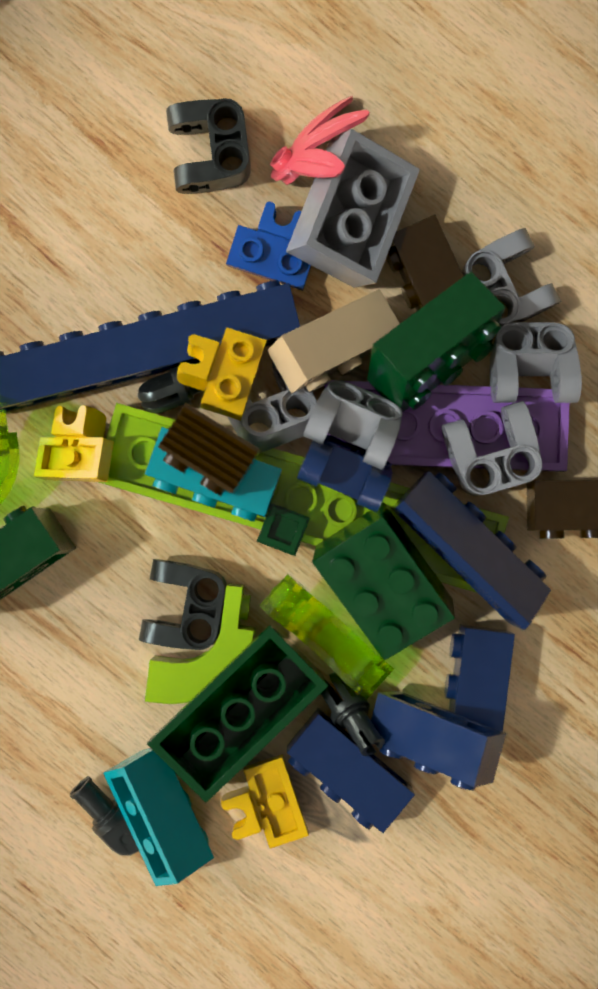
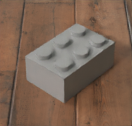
(354, 216)

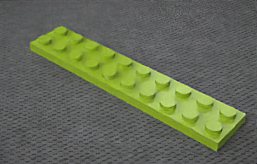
(329, 510)

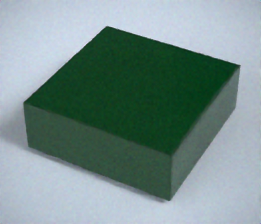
(283, 529)

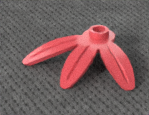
(311, 162)

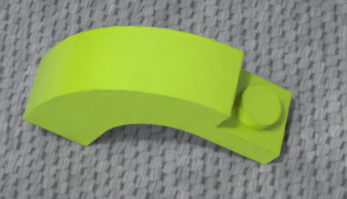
(181, 679)

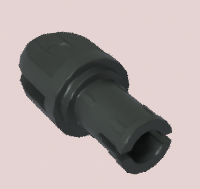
(165, 393)
(352, 715)
(108, 819)

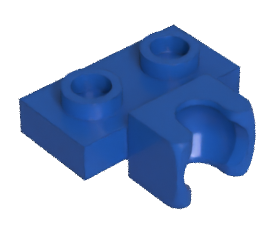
(265, 252)

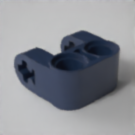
(341, 469)

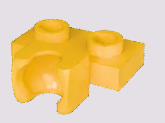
(223, 370)
(77, 450)
(268, 804)

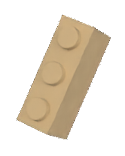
(332, 342)

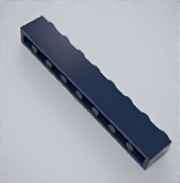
(139, 348)

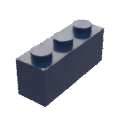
(480, 674)
(437, 739)
(345, 774)

